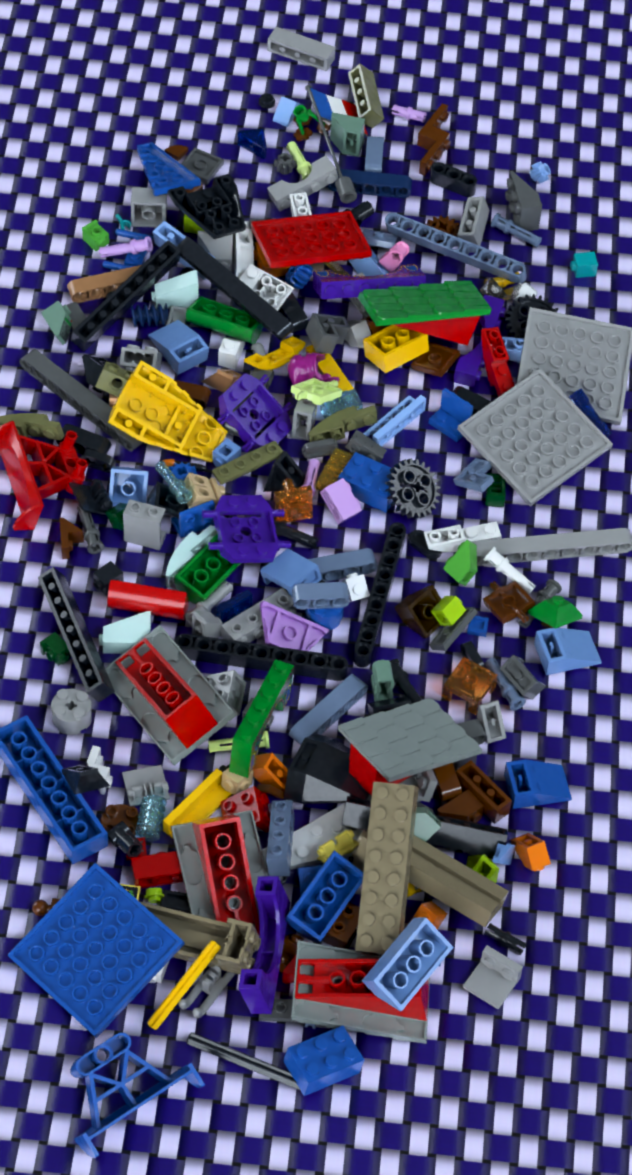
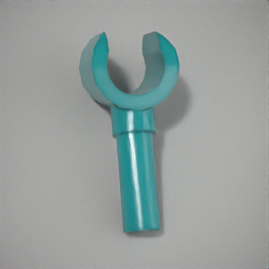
(124, 223)

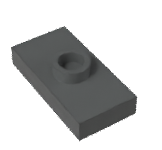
(281, 1011)

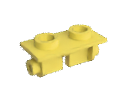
(344, 845)

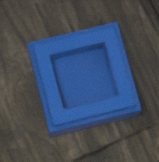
(478, 626)

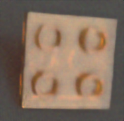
(295, 502)

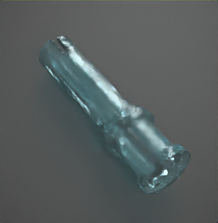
(163, 470)

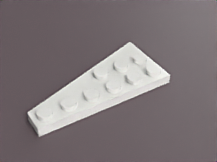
(316, 833)

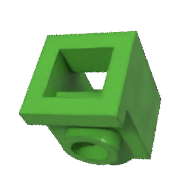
(95, 235)

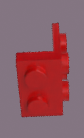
(248, 800)

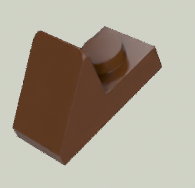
(69, 535)

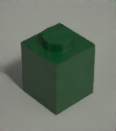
(115, 516)

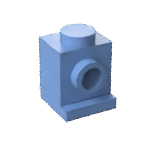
(226, 452)

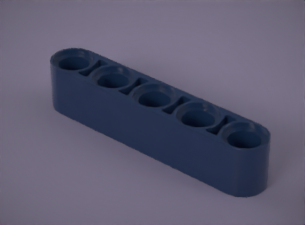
(377, 183)

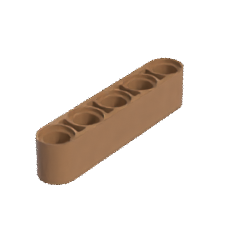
(98, 285)

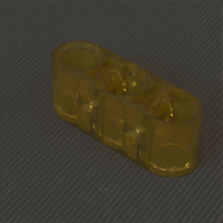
(333, 468)

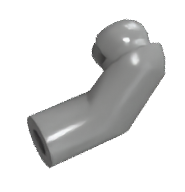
(258, 348)

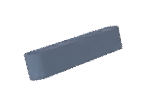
(342, 564)
(329, 709)

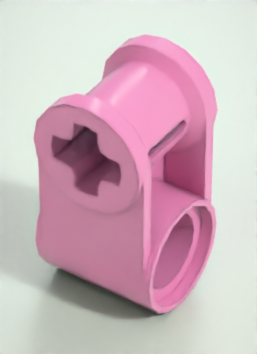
(394, 256)

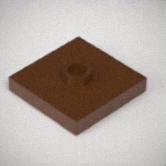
(436, 360)

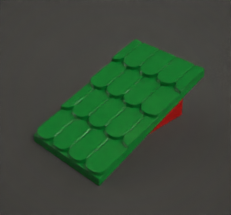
(436, 309)

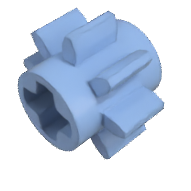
(540, 172)

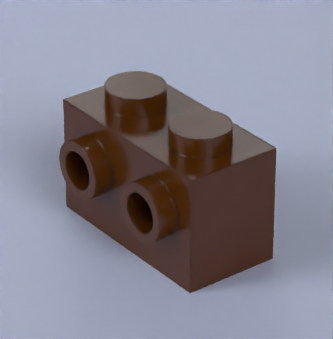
(344, 928)

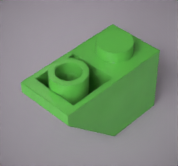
(463, 563)

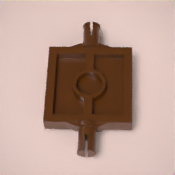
(508, 602)

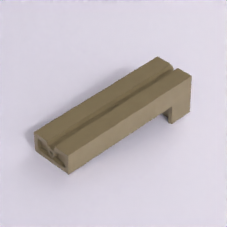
(447, 880)
(235, 937)

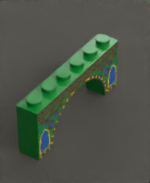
(272, 695)

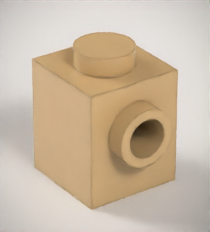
(235, 783)

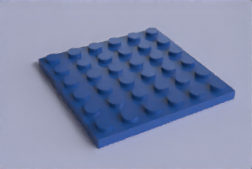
(96, 950)

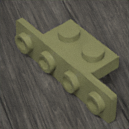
(247, 463)

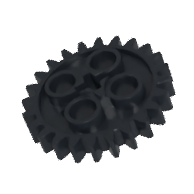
(514, 313)
(419, 497)

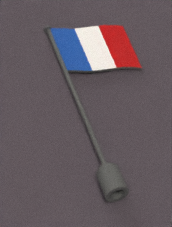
(324, 106)

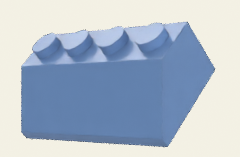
(408, 963)

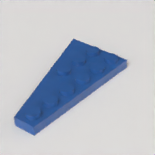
(164, 171)

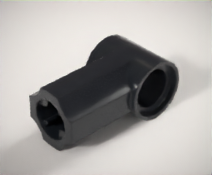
(362, 212)
(123, 838)

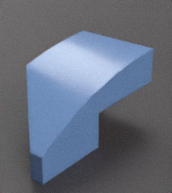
(504, 853)

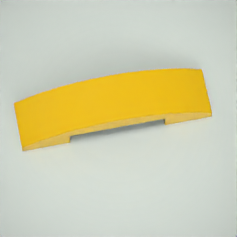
(279, 357)

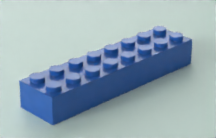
(45, 786)

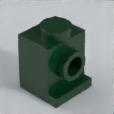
(55, 649)

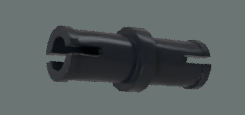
(505, 938)

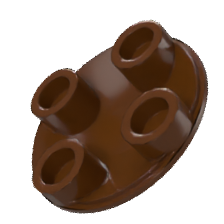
(116, 813)

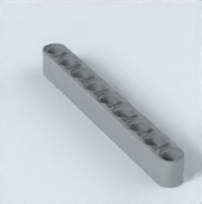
(557, 545)

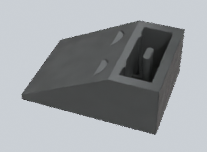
(523, 203)

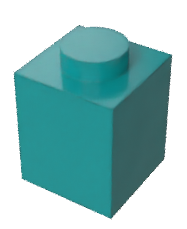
(584, 264)

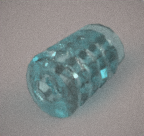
(151, 817)

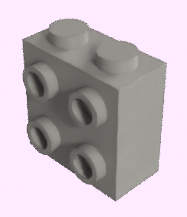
(133, 355)

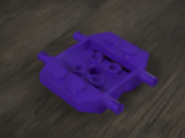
(261, 404)
(233, 545)

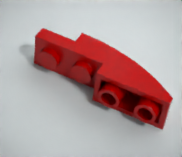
(496, 360)

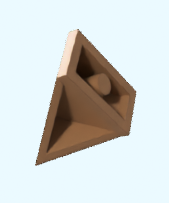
(222, 379)

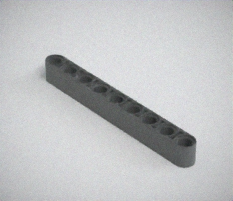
(75, 395)

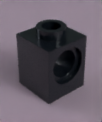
(104, 575)

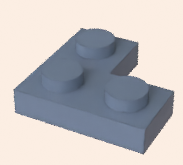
(474, 476)

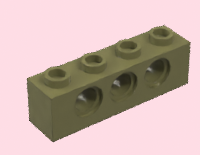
(107, 378)

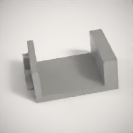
(143, 524)

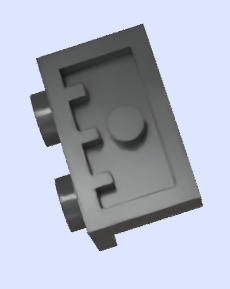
(364, 445)

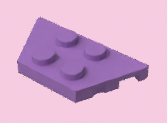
(288, 629)

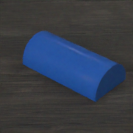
(325, 898)

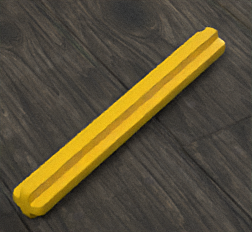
(183, 985)

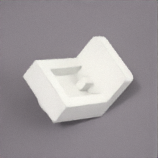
(356, 586)

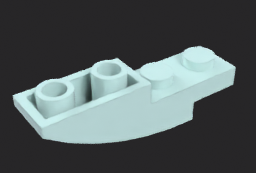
(186, 551)

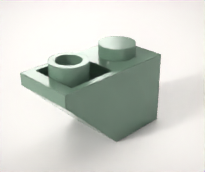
(425, 823)

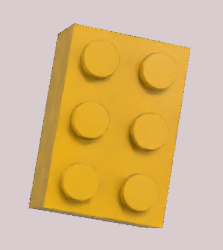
(394, 347)

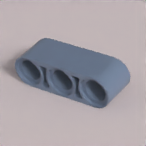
(374, 154)
(320, 595)

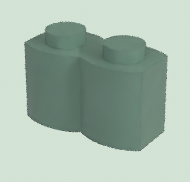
(382, 680)

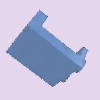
(289, 570)

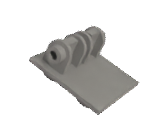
(144, 783)

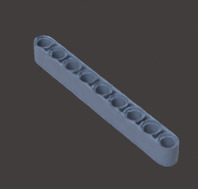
(459, 254)

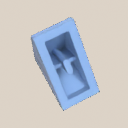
(284, 112)

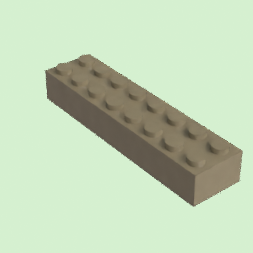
(386, 866)

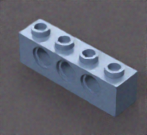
(280, 838)

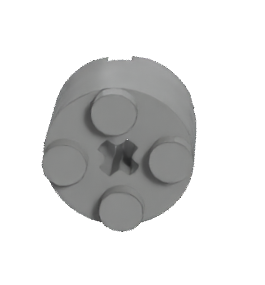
(71, 711)

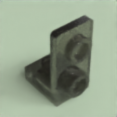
(493, 289)

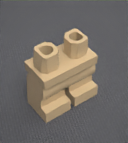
(203, 490)

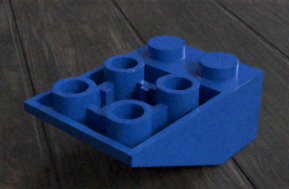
(535, 783)

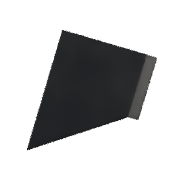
(283, 469)
(84, 778)

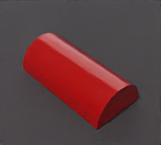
(145, 598)

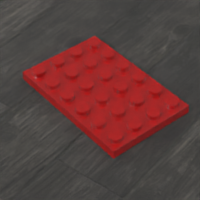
(310, 239)

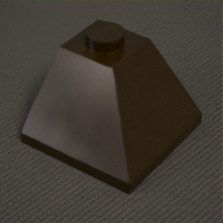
(416, 611)

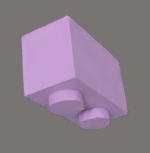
(341, 501)

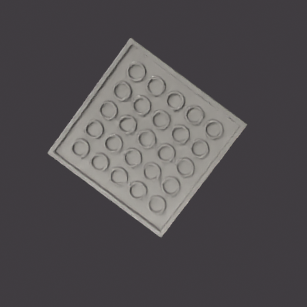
(580, 356)
(535, 437)

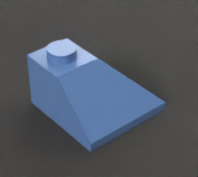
(128, 484)

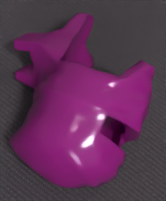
(306, 368)

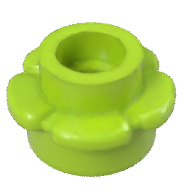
(154, 895)

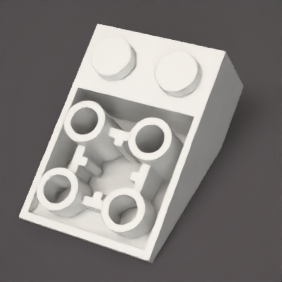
(266, 286)

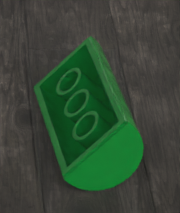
(224, 319)
(204, 573)

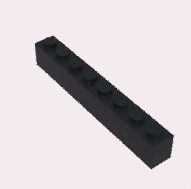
(126, 295)
(76, 634)
(452, 835)

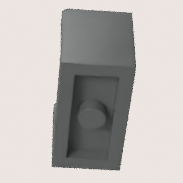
(522, 677)

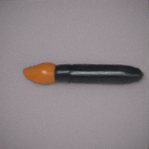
(169, 462)

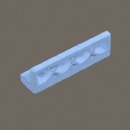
(399, 422)

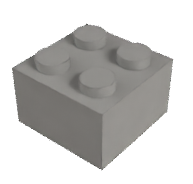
(147, 209)

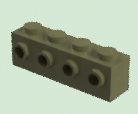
(366, 95)

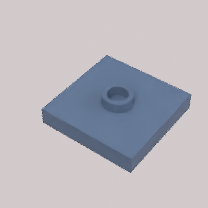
(379, 238)

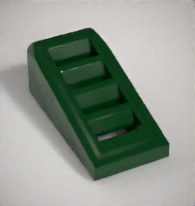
(496, 492)

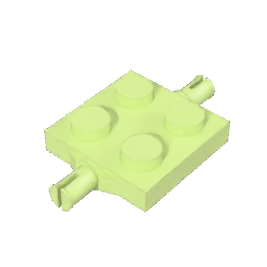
(316, 391)

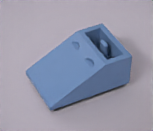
(180, 346)
(565, 649)

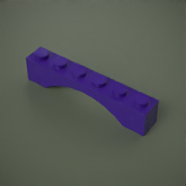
(469, 366)

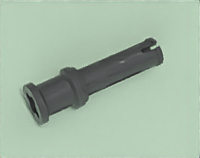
(91, 534)
(551, 589)

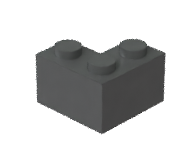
(326, 332)

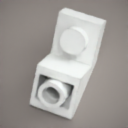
(96, 760)

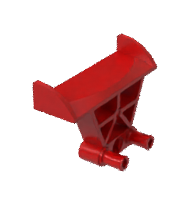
(22, 472)

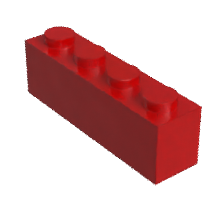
(156, 869)

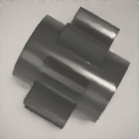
(284, 163)

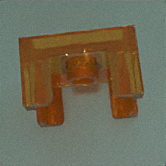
(470, 683)

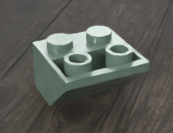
(347, 133)

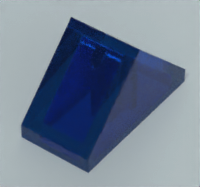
(253, 141)

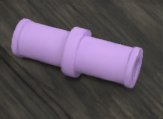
(409, 113)

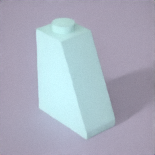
(177, 291)
(125, 633)

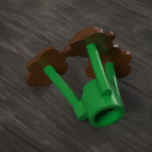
(302, 118)

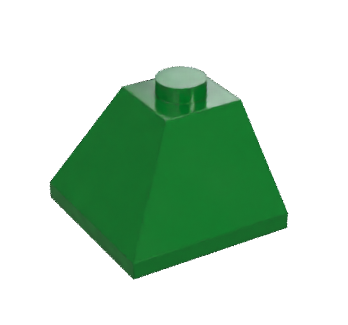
(555, 612)

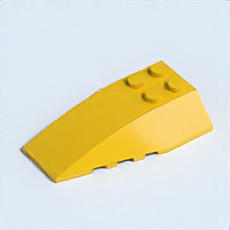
(165, 415)

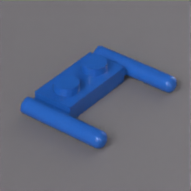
(131, 259)

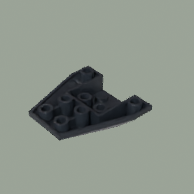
(213, 208)
(322, 773)

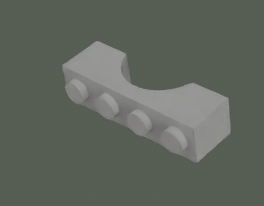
(321, 175)

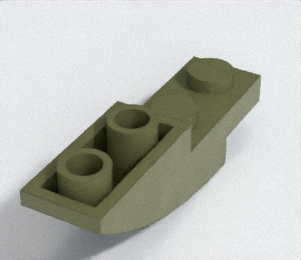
(343, 421)
(34, 425)

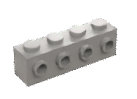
(249, 625)

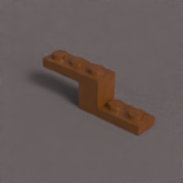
(433, 139)

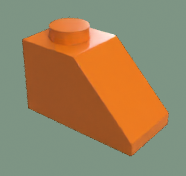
(270, 771)
(531, 851)

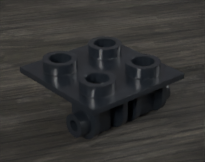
(93, 497)

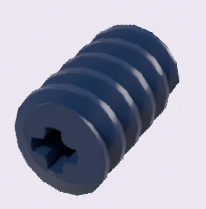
(149, 315)

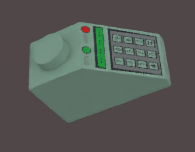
(58, 320)

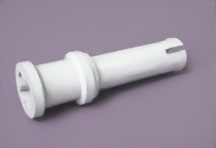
(502, 565)

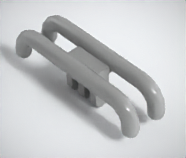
(210, 983)

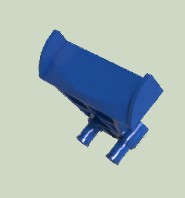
(89, 1063)

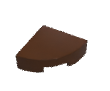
(177, 151)
(270, 789)

